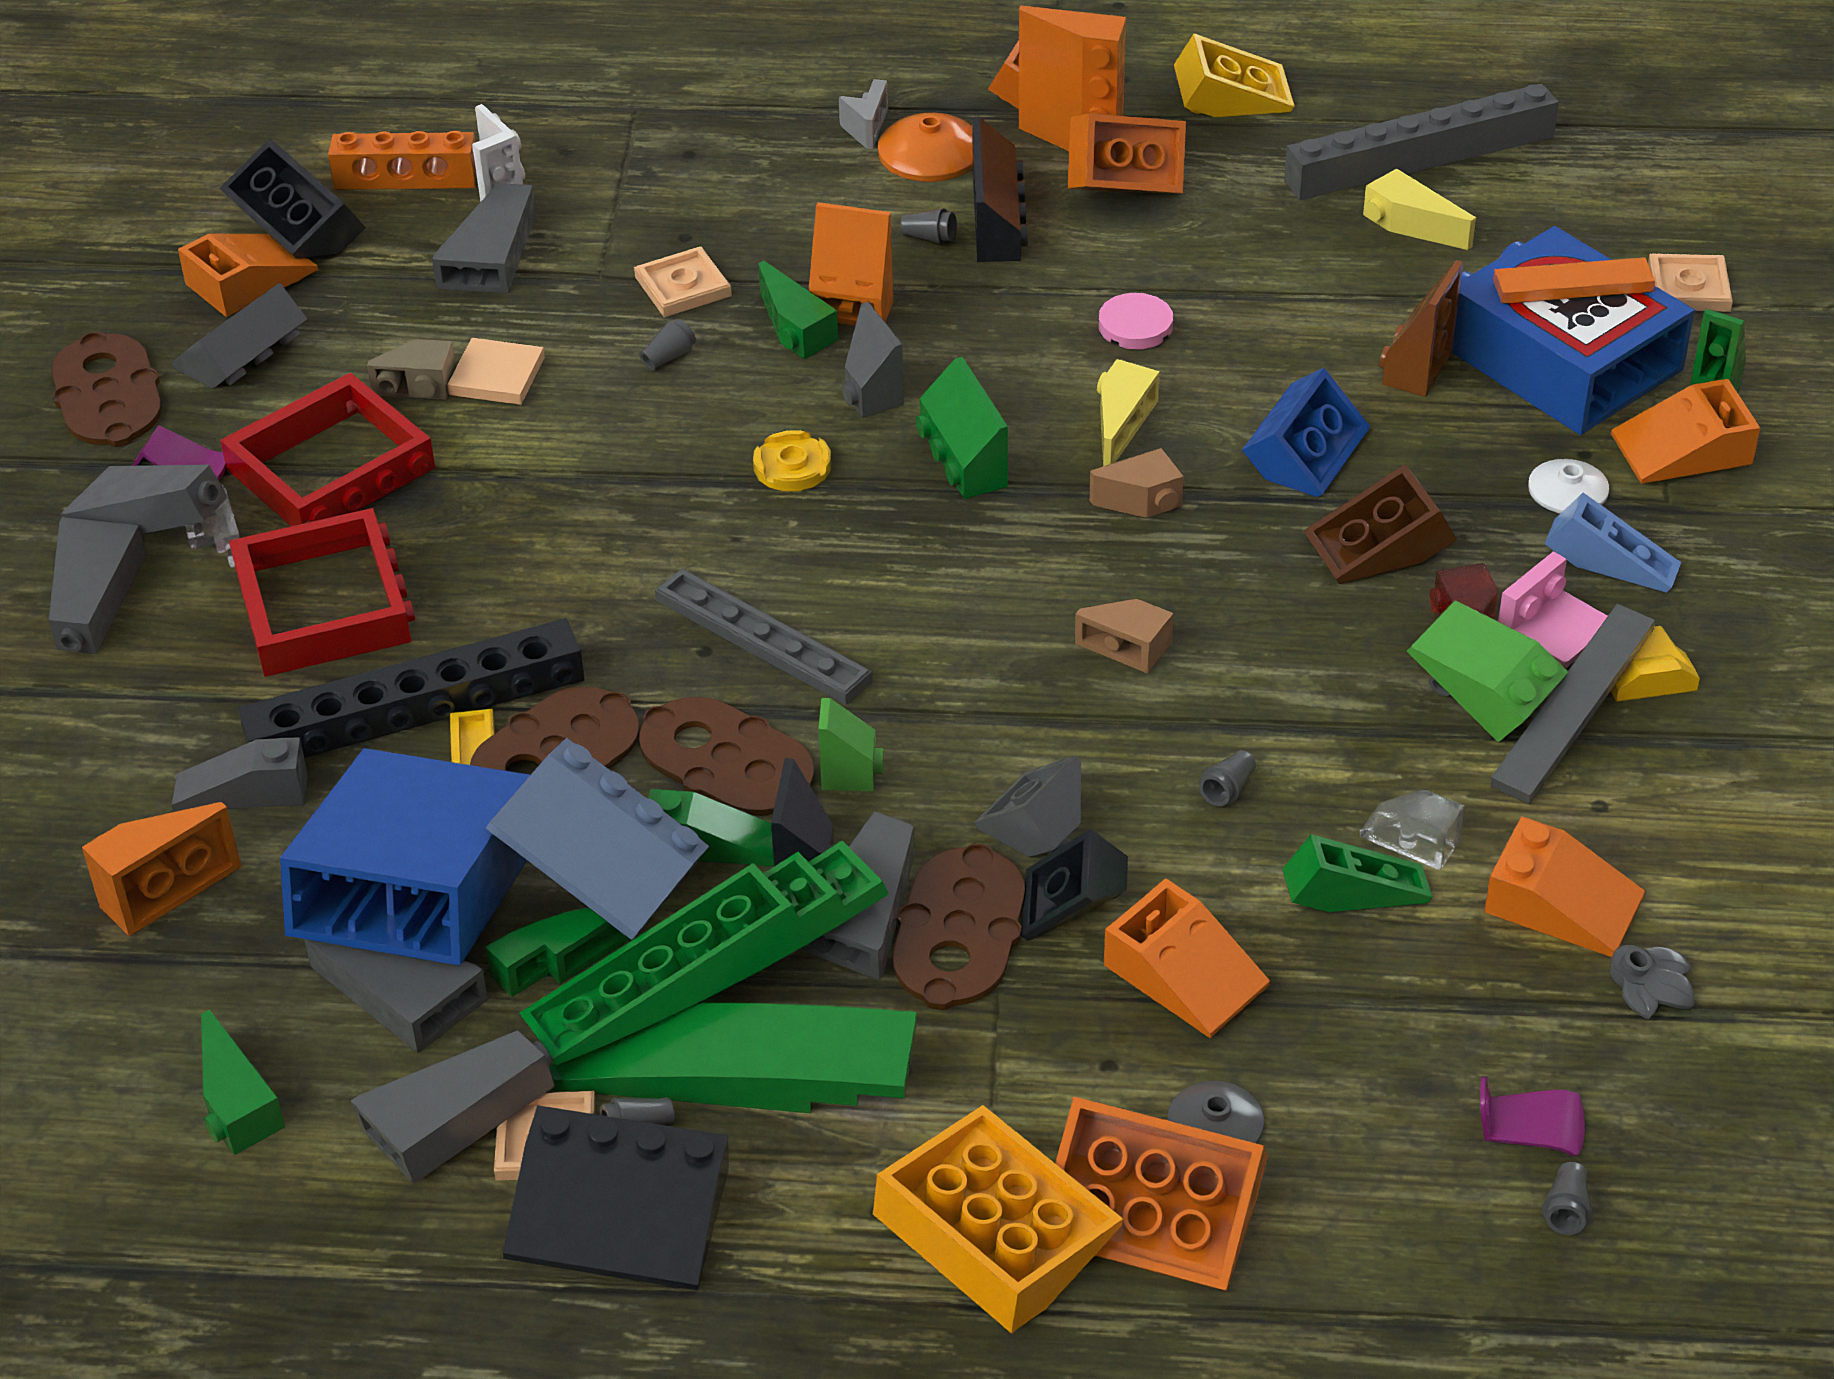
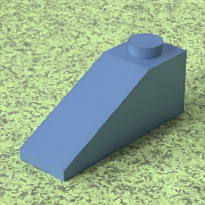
(1608, 546)

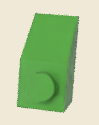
(847, 750)

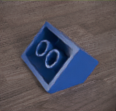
(1307, 435)

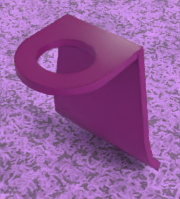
(172, 449)
(1534, 1119)

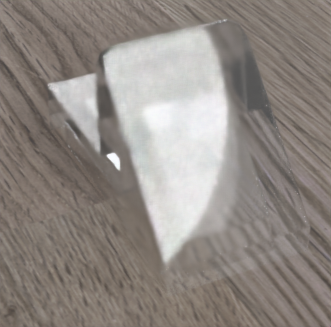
(216, 530)

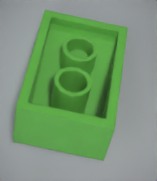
(1487, 667)

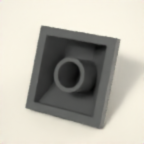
(873, 366)
(1037, 809)

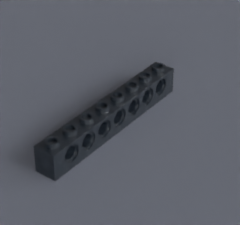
(419, 690)

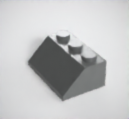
(242, 339)

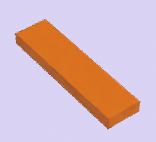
(1573, 280)

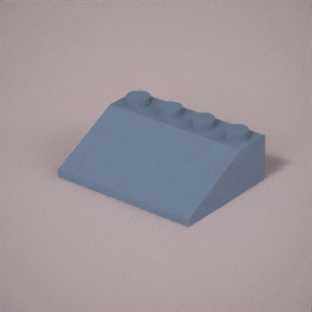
(598, 837)

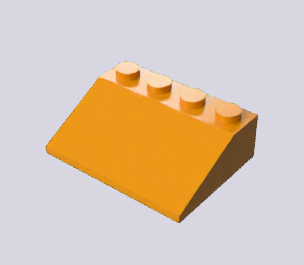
(994, 1216)

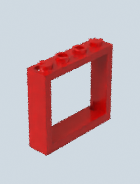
(305, 418)
(334, 638)

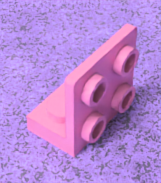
(1547, 613)

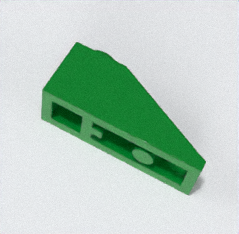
(798, 316)
(1720, 350)
(727, 831)
(1349, 878)
(236, 1096)

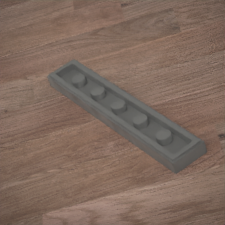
(764, 636)
(1572, 704)

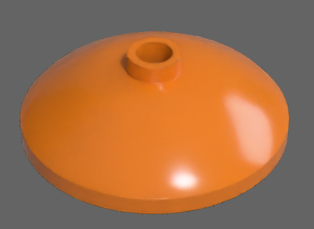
(927, 147)

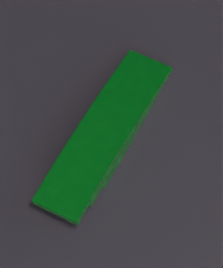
(704, 949)
(754, 1057)

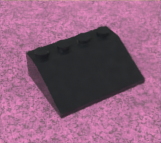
(617, 1197)

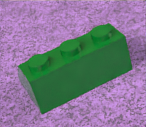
(965, 431)

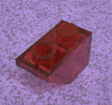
(1466, 584)

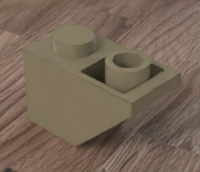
(414, 370)

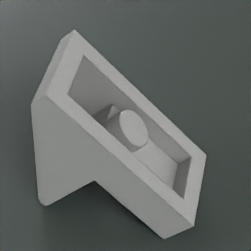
(865, 115)

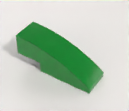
(553, 947)

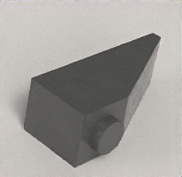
(248, 776)

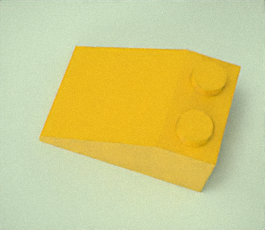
(1230, 81)

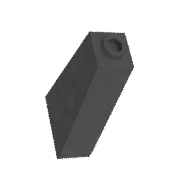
(488, 243)
(150, 496)
(91, 580)
(866, 938)
(403, 993)
(453, 1103)

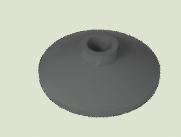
(1238, 1115)

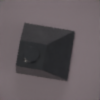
(798, 818)
(1072, 883)

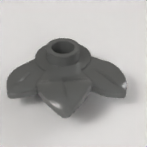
(1652, 978)

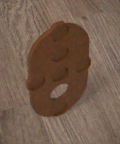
(111, 404)
(585, 715)
(737, 764)
(960, 901)

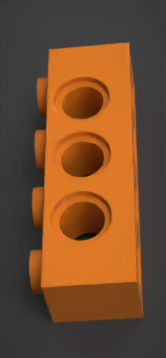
(402, 160)

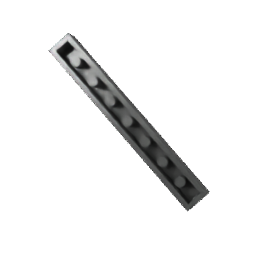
(1420, 141)

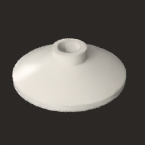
(1563, 480)

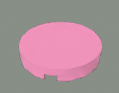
(1135, 320)

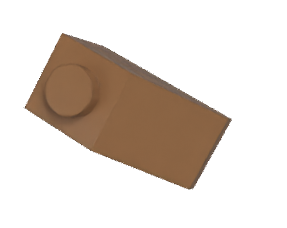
(1138, 485)
(1126, 632)

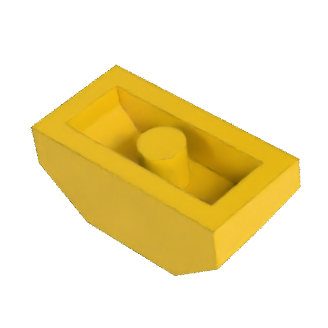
(1656, 670)

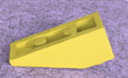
(1416, 211)
(1126, 401)

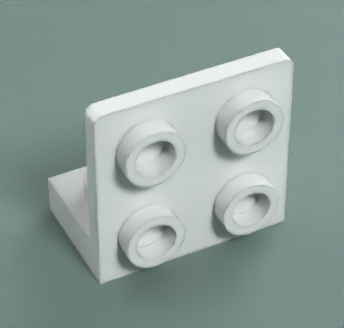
(496, 153)

